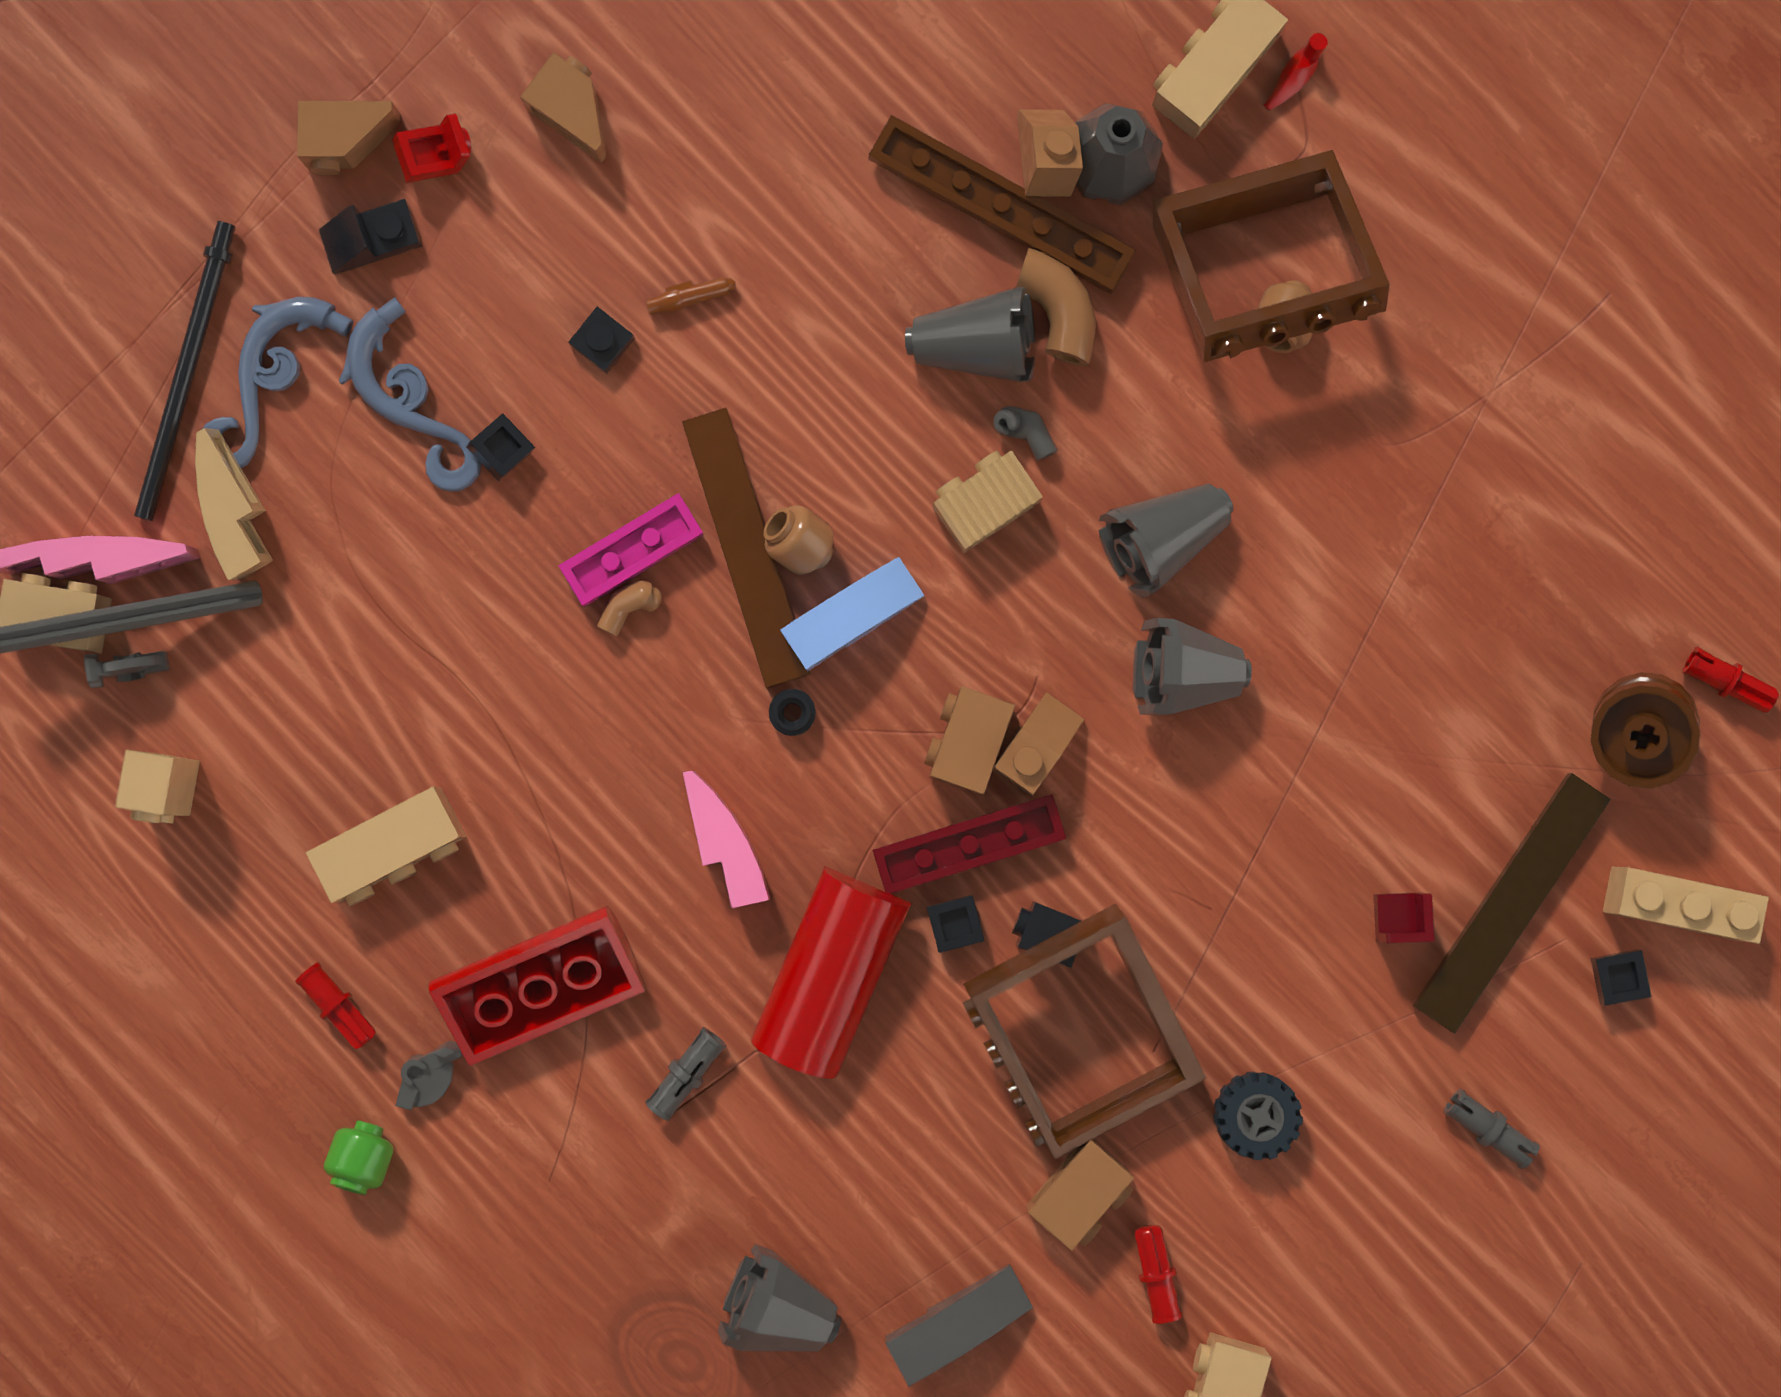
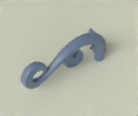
(286, 367)
(400, 411)

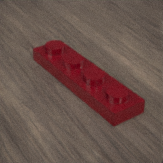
(969, 844)

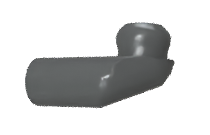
(1026, 426)

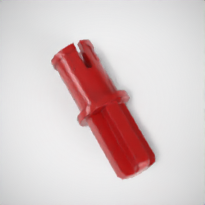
(1730, 680)
(336, 1006)
(1157, 1274)

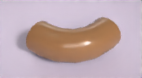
(1066, 305)

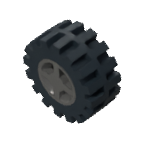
(1273, 1123)

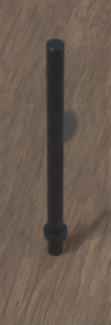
(217, 256)

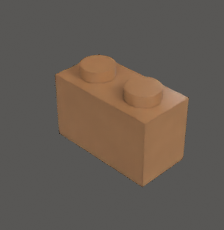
(970, 739)
(1080, 1194)

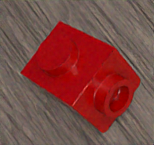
(433, 150)

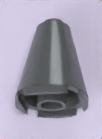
(978, 337)
(1163, 534)

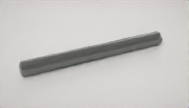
(129, 616)

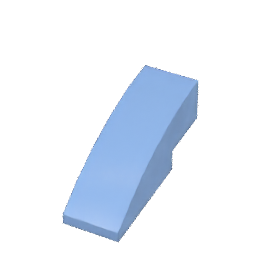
(852, 613)

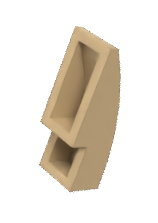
(228, 507)

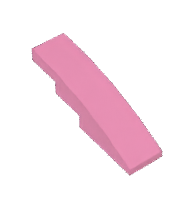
(108, 556)

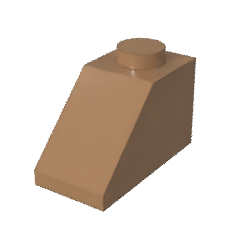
(567, 103)
(342, 132)
(1049, 152)
(1038, 744)

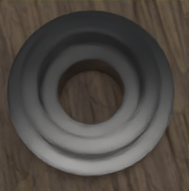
(777, 707)

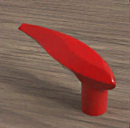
(1297, 71)

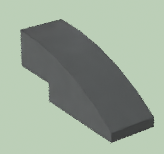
(957, 1324)

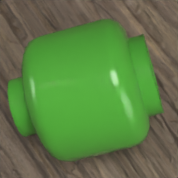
(358, 1158)

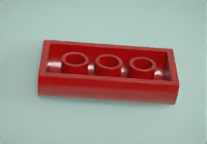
(829, 974)
(537, 985)

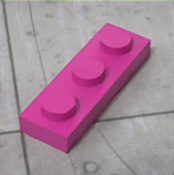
(631, 550)

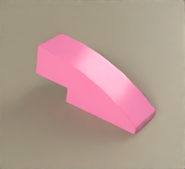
(724, 841)

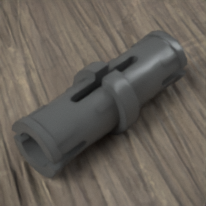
(685, 1074)
(1491, 1129)

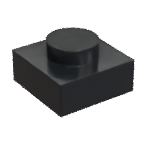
(601, 340)
(500, 447)
(955, 923)
(1621, 977)

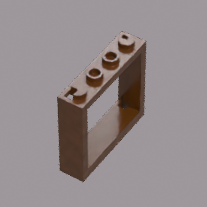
(1250, 196)
(1122, 1102)

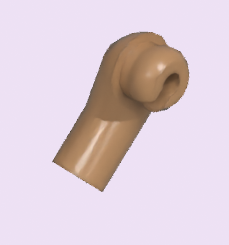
(626, 600)

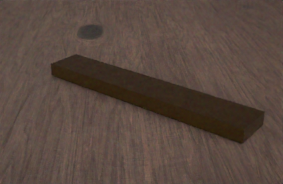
(1511, 902)

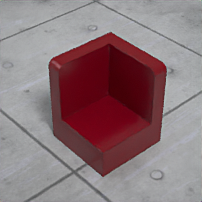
(1404, 917)

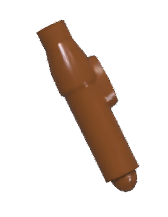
(688, 294)

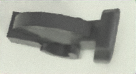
(124, 667)
(427, 1076)

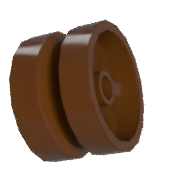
(1640, 757)

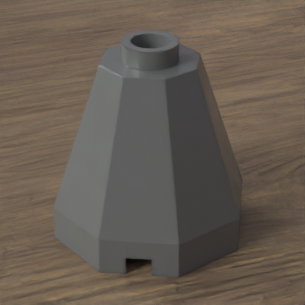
(1117, 153)
(1185, 668)
(776, 1308)

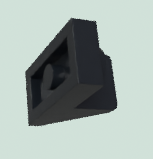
(369, 236)

